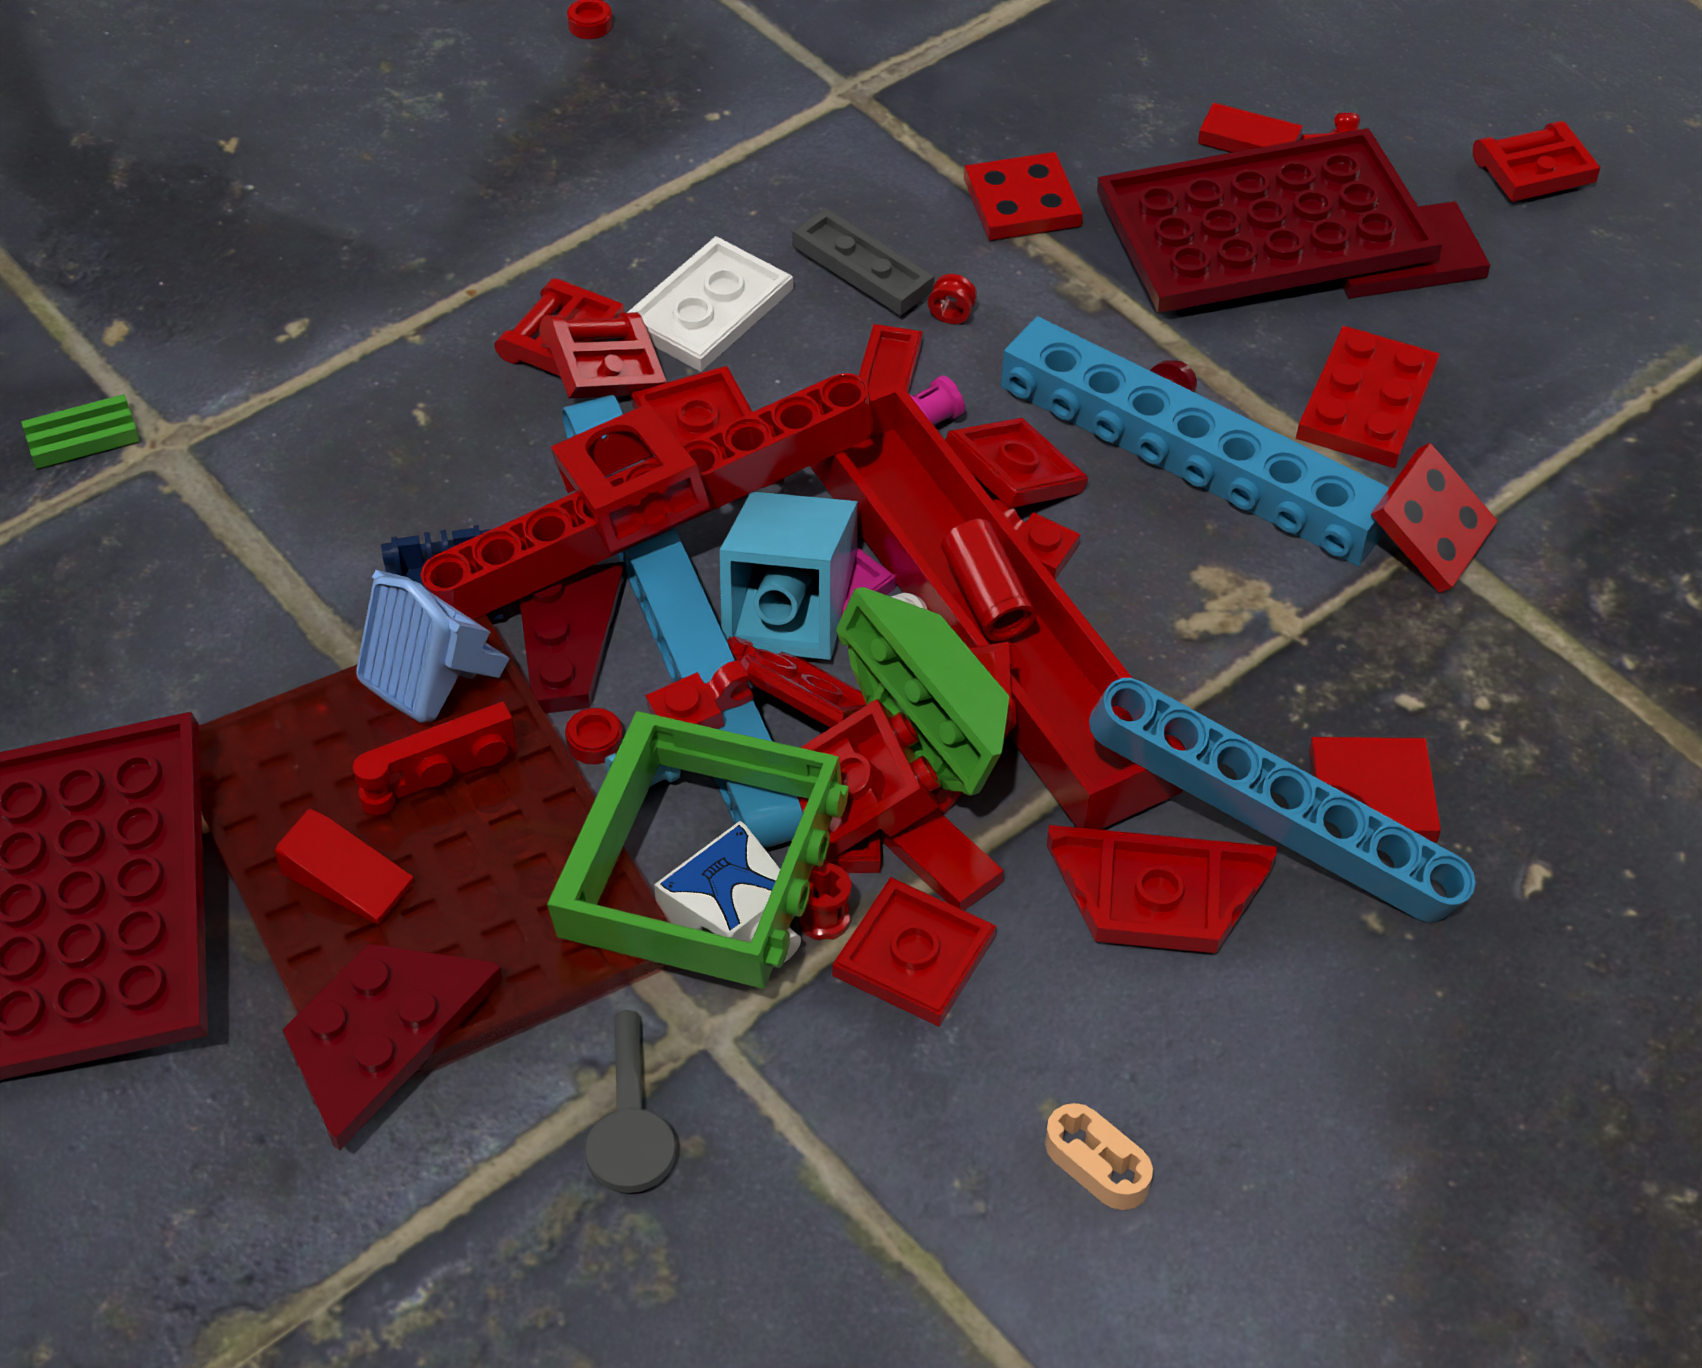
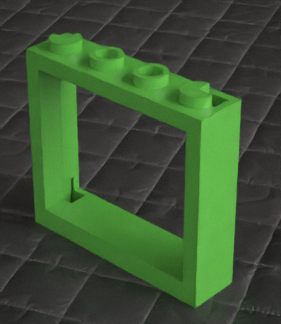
(719, 754)

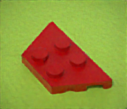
(1158, 886)

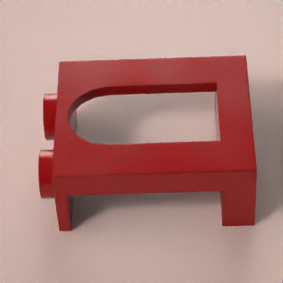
(645, 502)

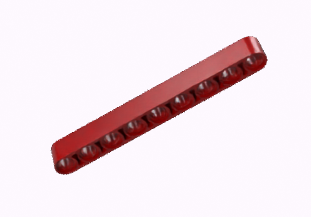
(731, 462)

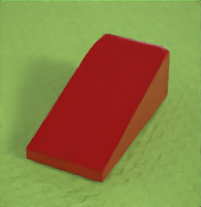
(341, 867)

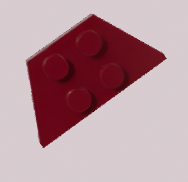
(379, 1027)

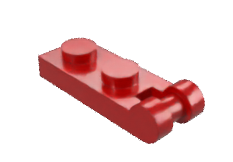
(433, 757)

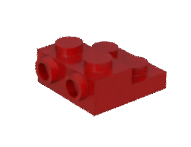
(883, 776)

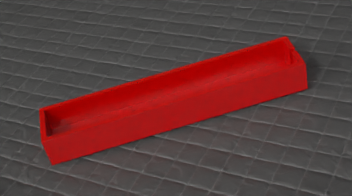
(908, 500)

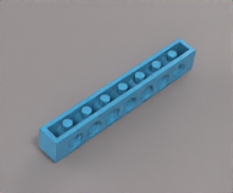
(1195, 439)

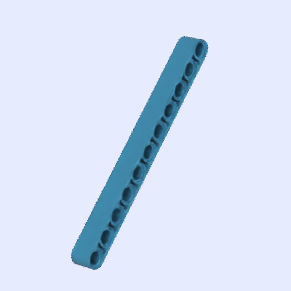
(692, 643)

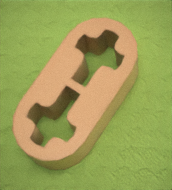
(1101, 1153)

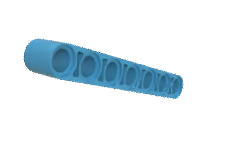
(1309, 801)

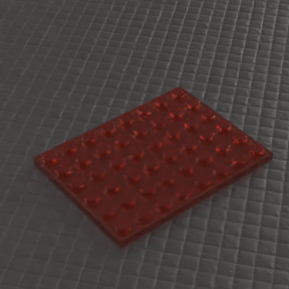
(477, 847)

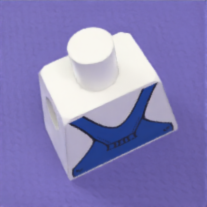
(723, 888)

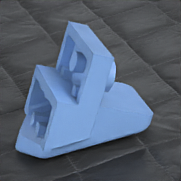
(419, 647)

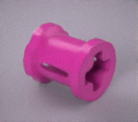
(940, 400)

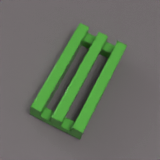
(80, 431)

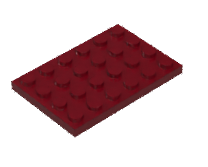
(1266, 219)
(101, 895)

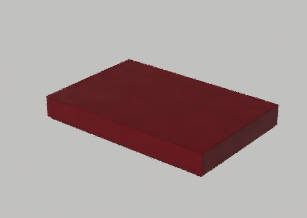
(1459, 258)

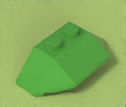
(928, 673)

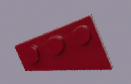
(567, 635)

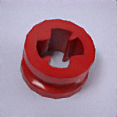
(946, 309)

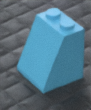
(788, 572)

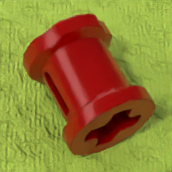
(827, 905)

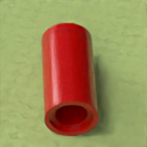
(988, 580)

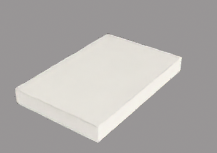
(711, 302)

